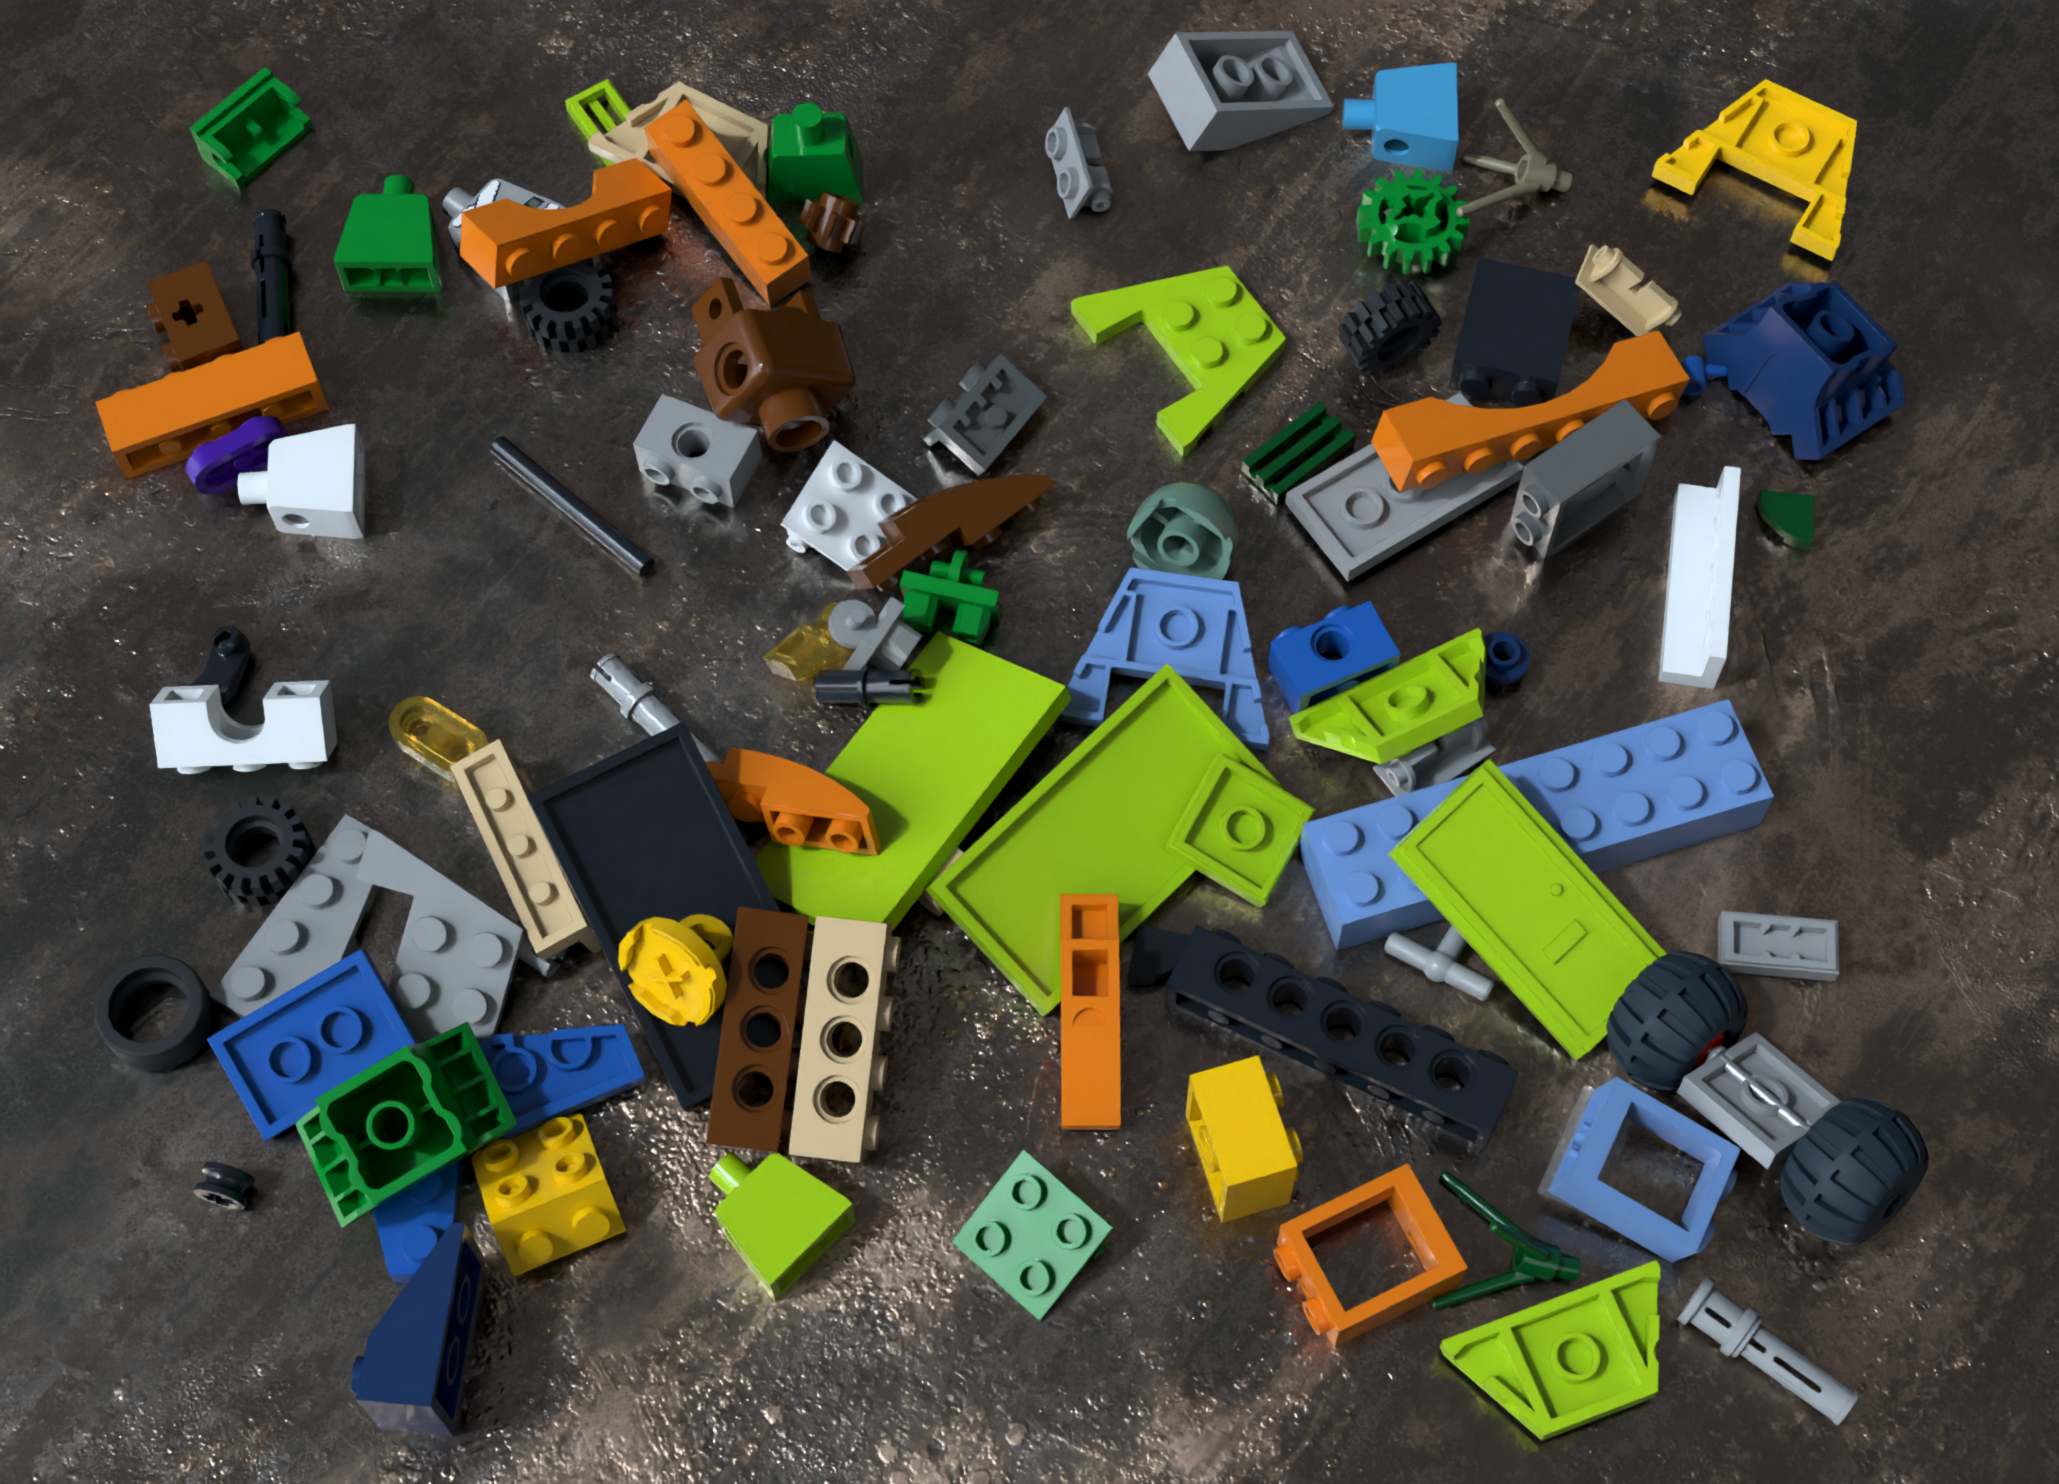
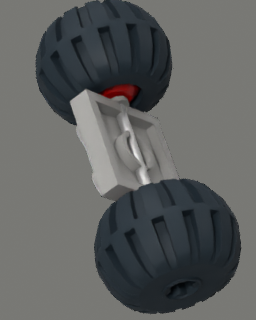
(1846, 1160)

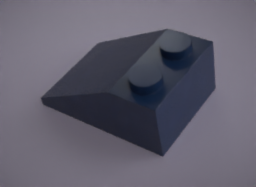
(422, 1343)

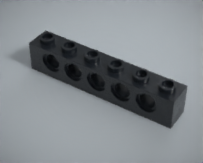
(1354, 1063)

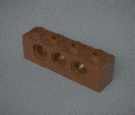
(756, 938)

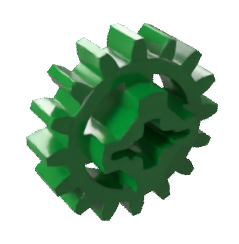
(1411, 221)

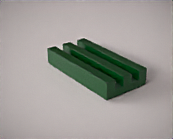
(1315, 416)

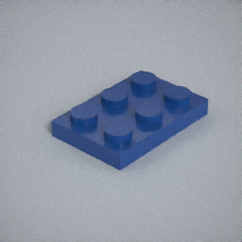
(311, 1041)

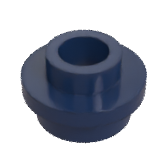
(1509, 671)

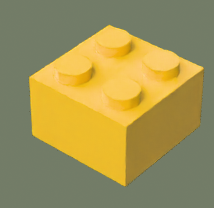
(1242, 1138)

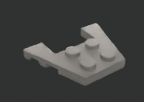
(454, 947)

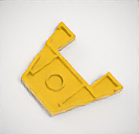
(1780, 142)

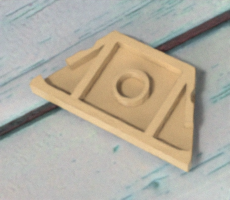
(738, 133)

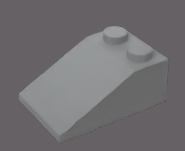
(1237, 86)

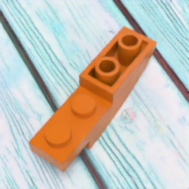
(794, 802)
(1090, 1012)

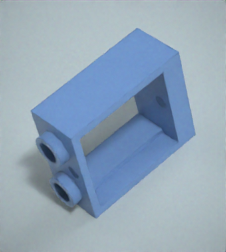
(1590, 1145)

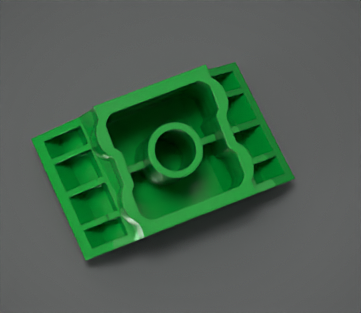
(403, 1122)

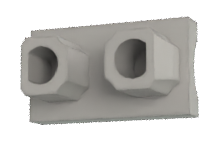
(877, 640)

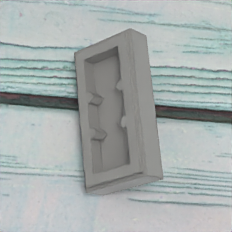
(1778, 945)

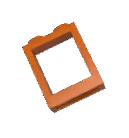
(1423, 1229)

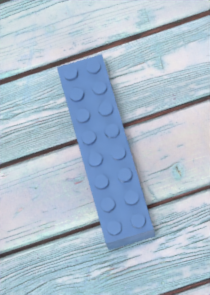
(1604, 797)

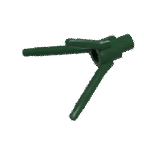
(1530, 1259)

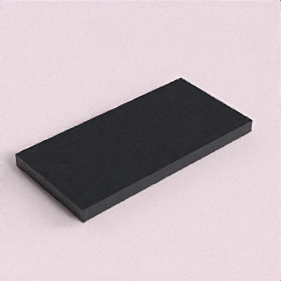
(658, 841)

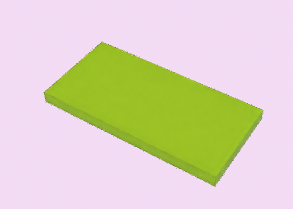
(926, 780)
(1089, 831)

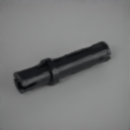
(271, 266)

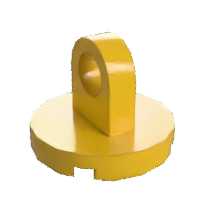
(675, 969)

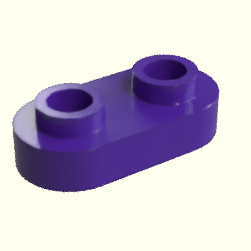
(218, 463)

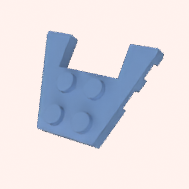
(1177, 621)

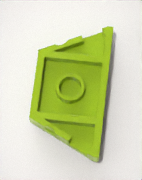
(1403, 705)
(1569, 1354)

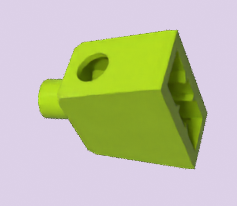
(778, 1217)

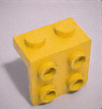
(546, 1193)

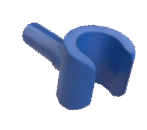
(1699, 373)

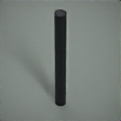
(572, 506)

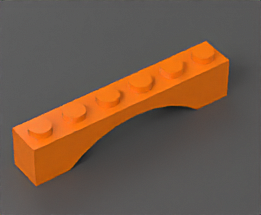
(1440, 439)

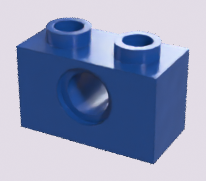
(1348, 631)

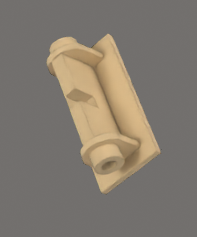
(1614, 285)

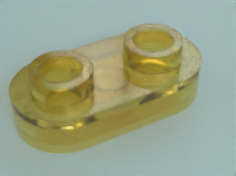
(444, 740)

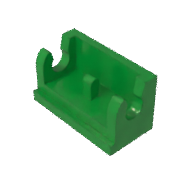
(250, 128)

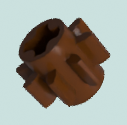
(832, 221)

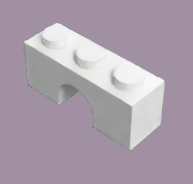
(197, 733)

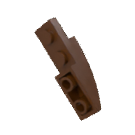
(962, 513)

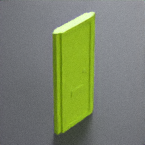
(1527, 906)

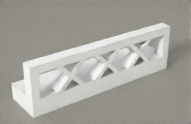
(1700, 582)

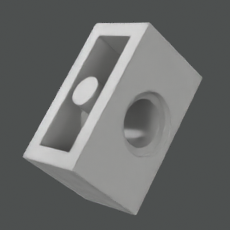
(681, 429)

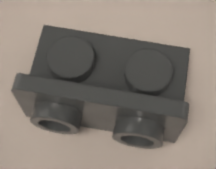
(986, 414)

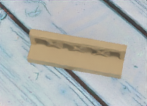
(496, 794)

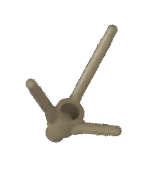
(1530, 173)

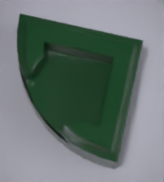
(1789, 516)

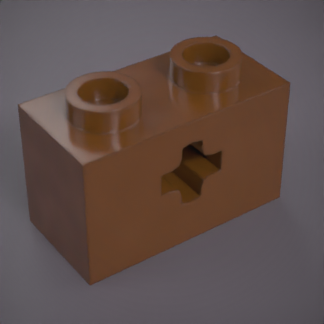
(193, 316)

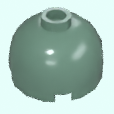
(1185, 531)

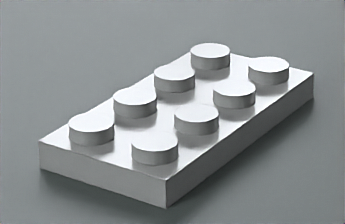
(1364, 517)

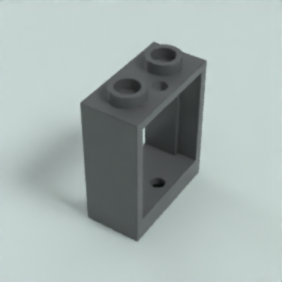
(1584, 478)

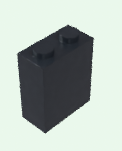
(1514, 333)

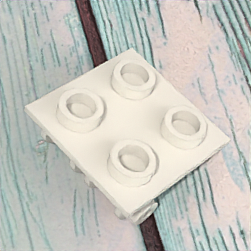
(842, 508)

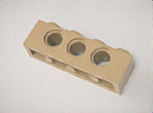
(815, 1128)

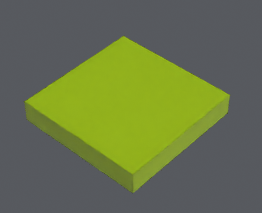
(1239, 829)

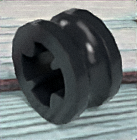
(224, 1185)

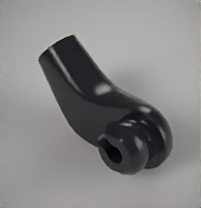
(226, 662)

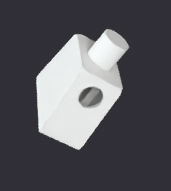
(312, 483)

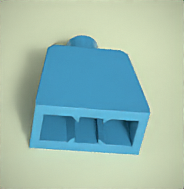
(1410, 116)

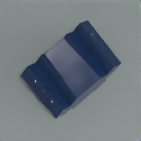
(1810, 365)

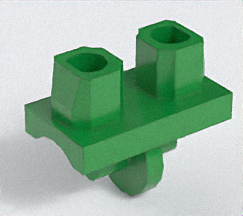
(928, 594)

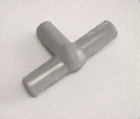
(1441, 964)

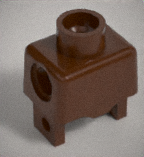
(792, 371)

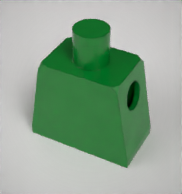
(811, 155)
(390, 242)

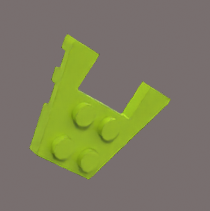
(1208, 331)

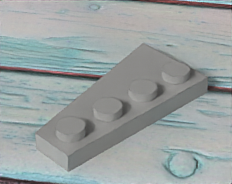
(307, 928)

